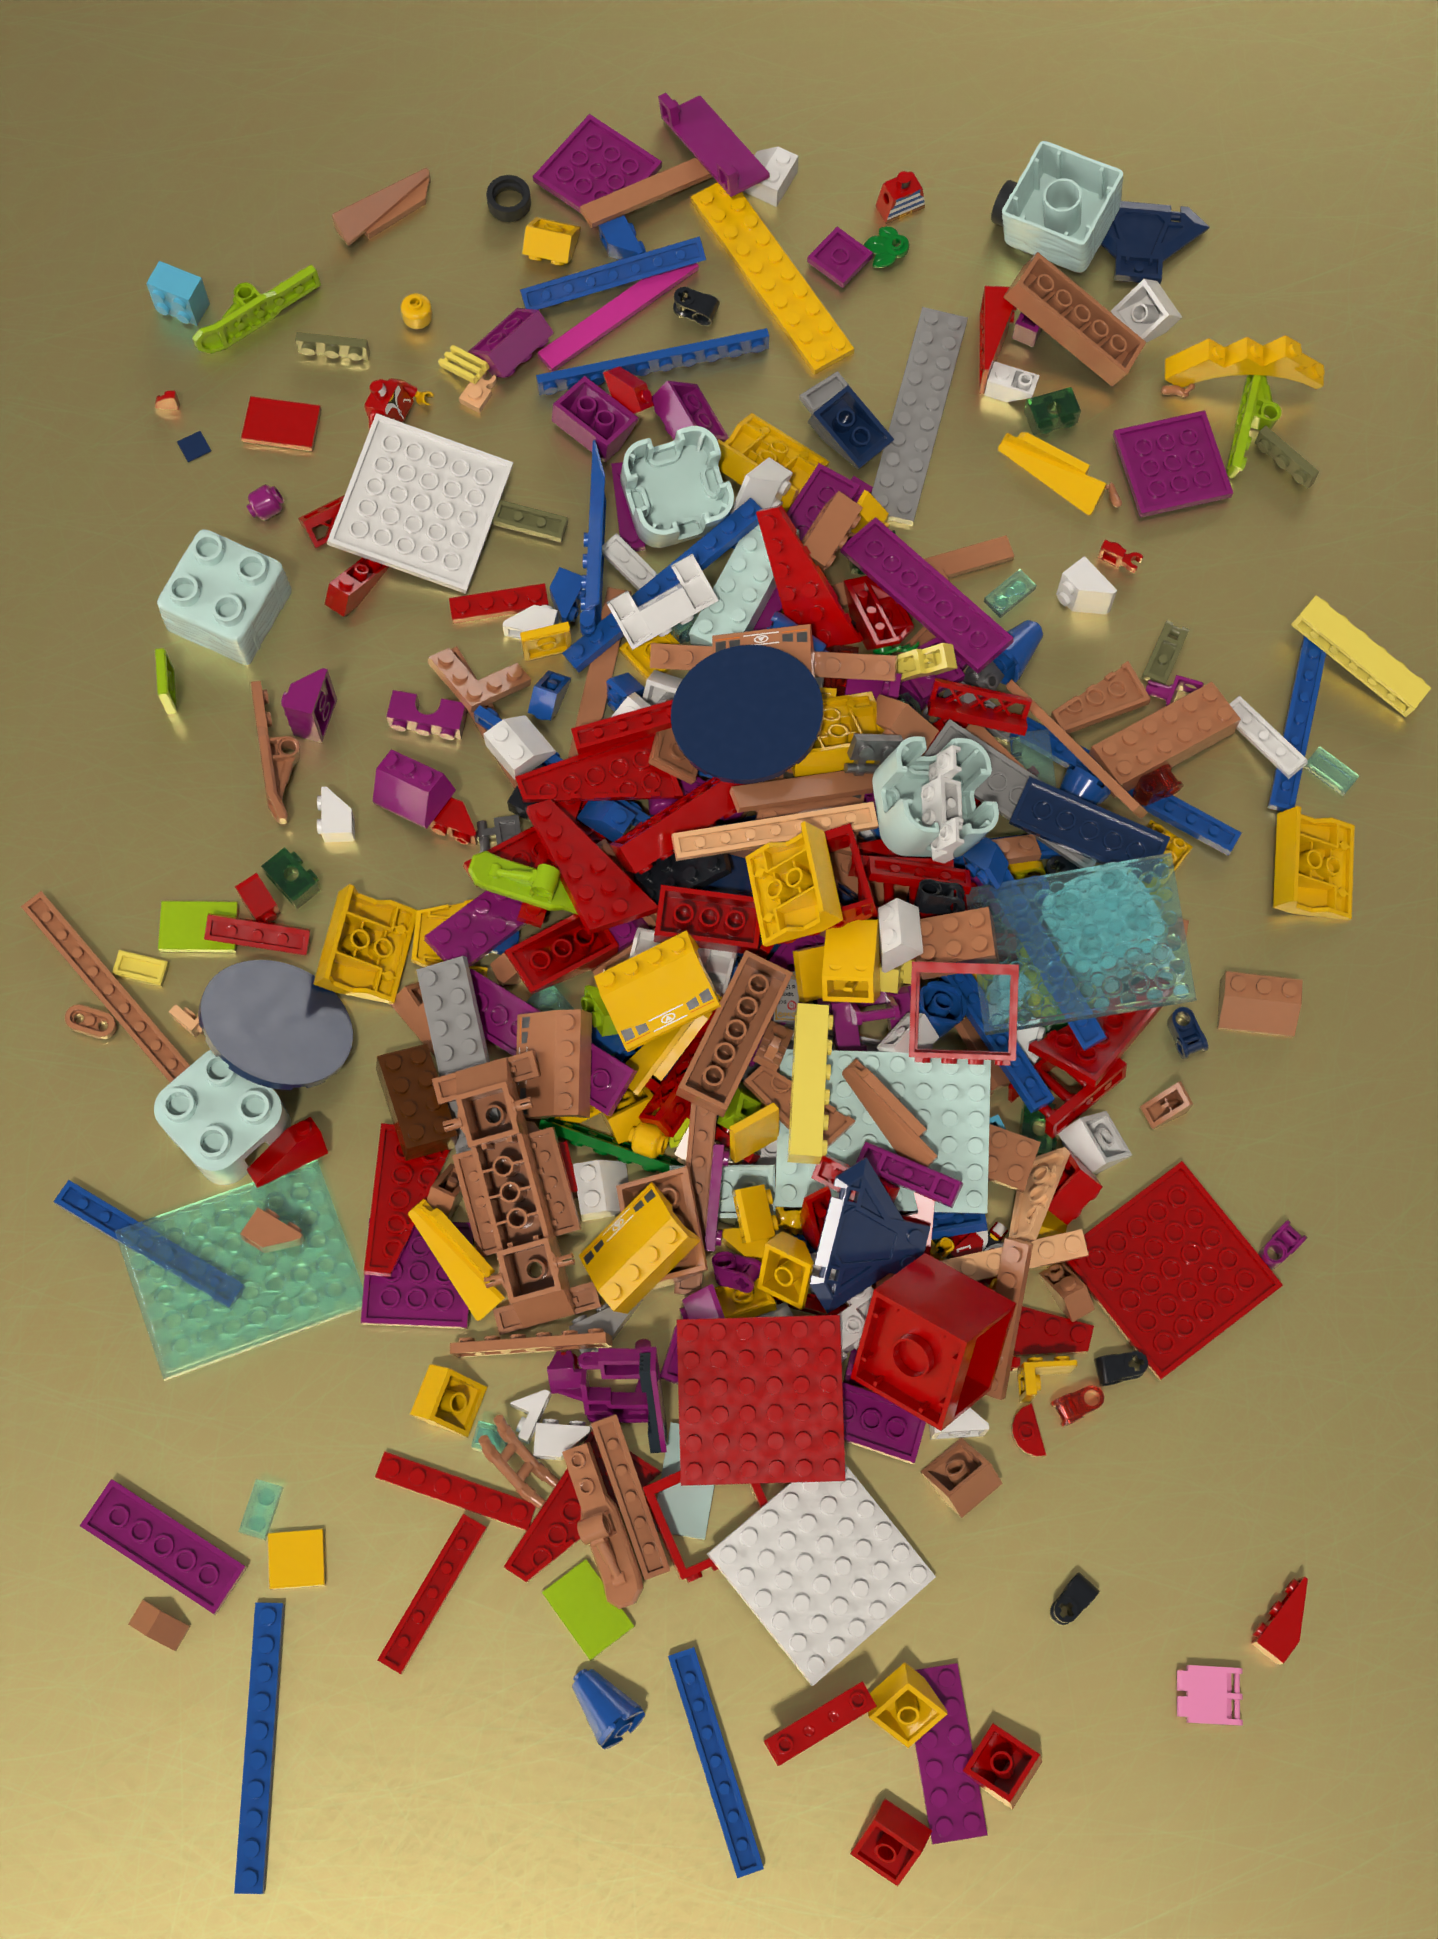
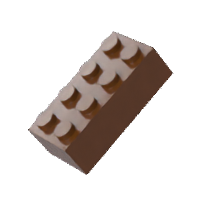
(413, 1102)

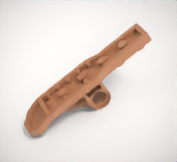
(275, 763)
(603, 1529)

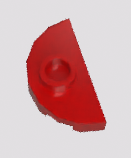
(1026, 1432)

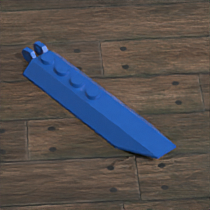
(594, 560)

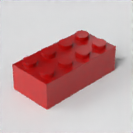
(710, 917)

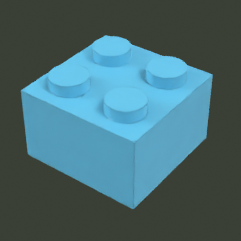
(178, 293)

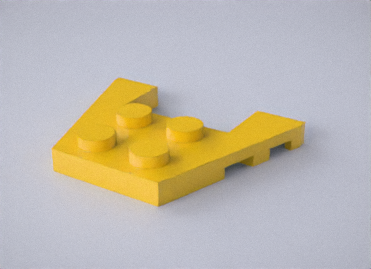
(427, 921)

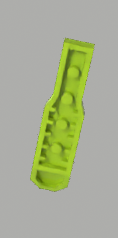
(254, 310)
(1254, 405)
(520, 882)

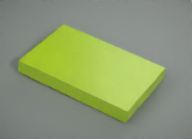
(185, 924)
(584, 1610)

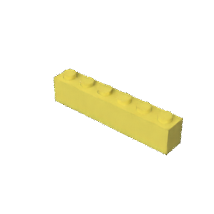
(1361, 656)
(808, 1084)

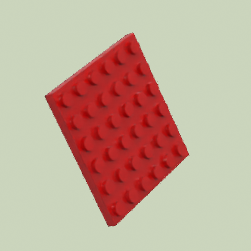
(1172, 1270)
(760, 1400)

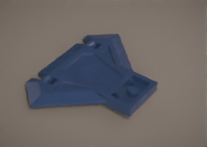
(1147, 236)
(862, 1238)

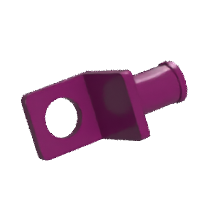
(1169, 692)

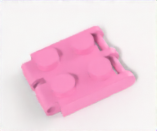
(1209, 1695)

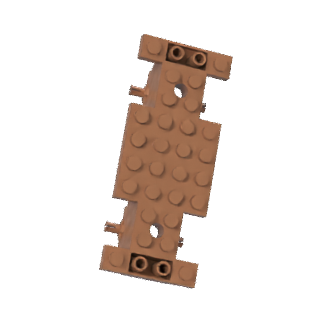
(515, 1192)

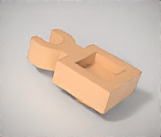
(477, 395)

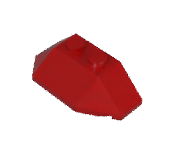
(876, 614)

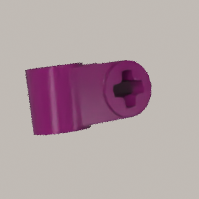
(1283, 1243)
(734, 1271)

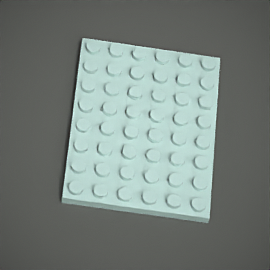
(943, 1097)

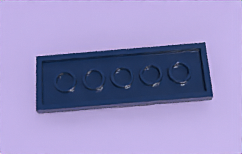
(1083, 826)

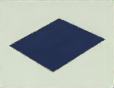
(194, 446)

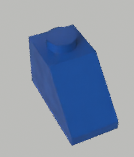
(548, 695)
(607, 818)

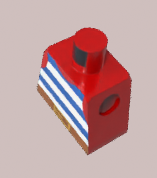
(900, 197)

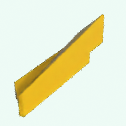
(1055, 469)
(662, 1053)
(457, 1258)

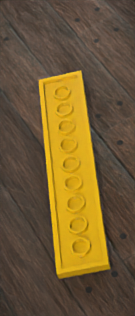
(773, 277)

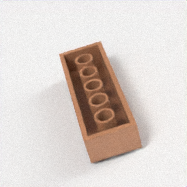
(1075, 319)
(1167, 736)
(734, 1033)

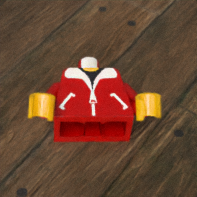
(393, 399)
(973, 1243)

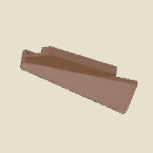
(382, 208)
(411, 1009)
(890, 1115)

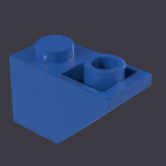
(620, 239)
(566, 594)
(620, 687)
(986, 863)

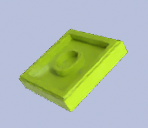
(165, 681)

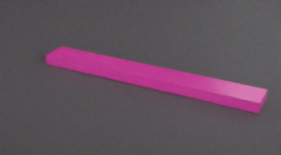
(612, 316)

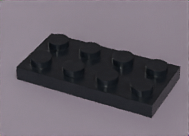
(687, 873)

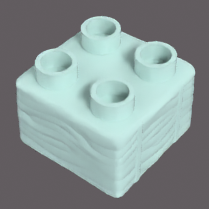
(1062, 206)
(224, 596)

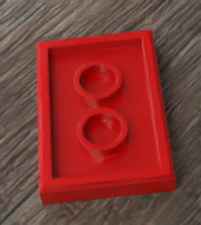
(281, 423)

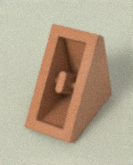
(1167, 1105)
(159, 1625)

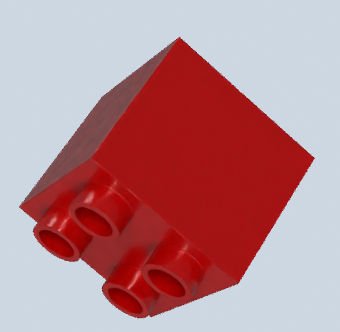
(932, 1341)

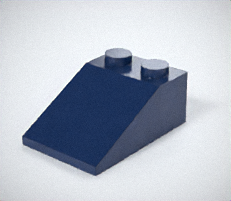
(850, 428)

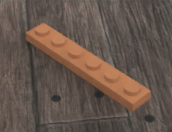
(1012, 1285)
(541, 1343)
(630, 1497)

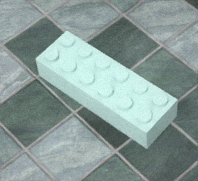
(741, 592)

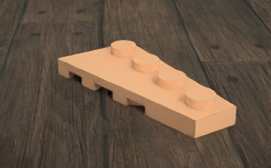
(1034, 1202)

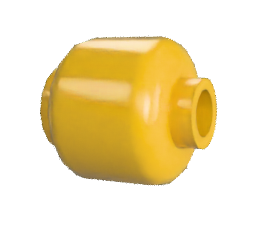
(416, 311)
(648, 1140)

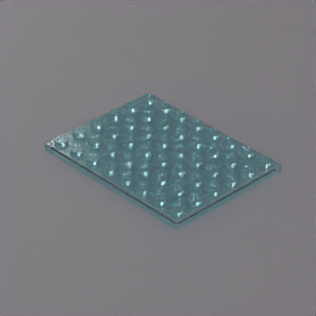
(1086, 944)
(217, 1295)

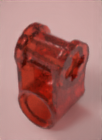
(1160, 784)
(1076, 1405)

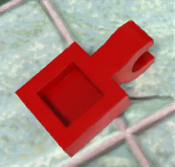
(1116, 555)

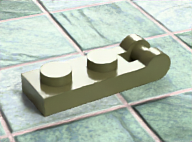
(1165, 653)

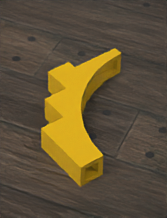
(1245, 357)

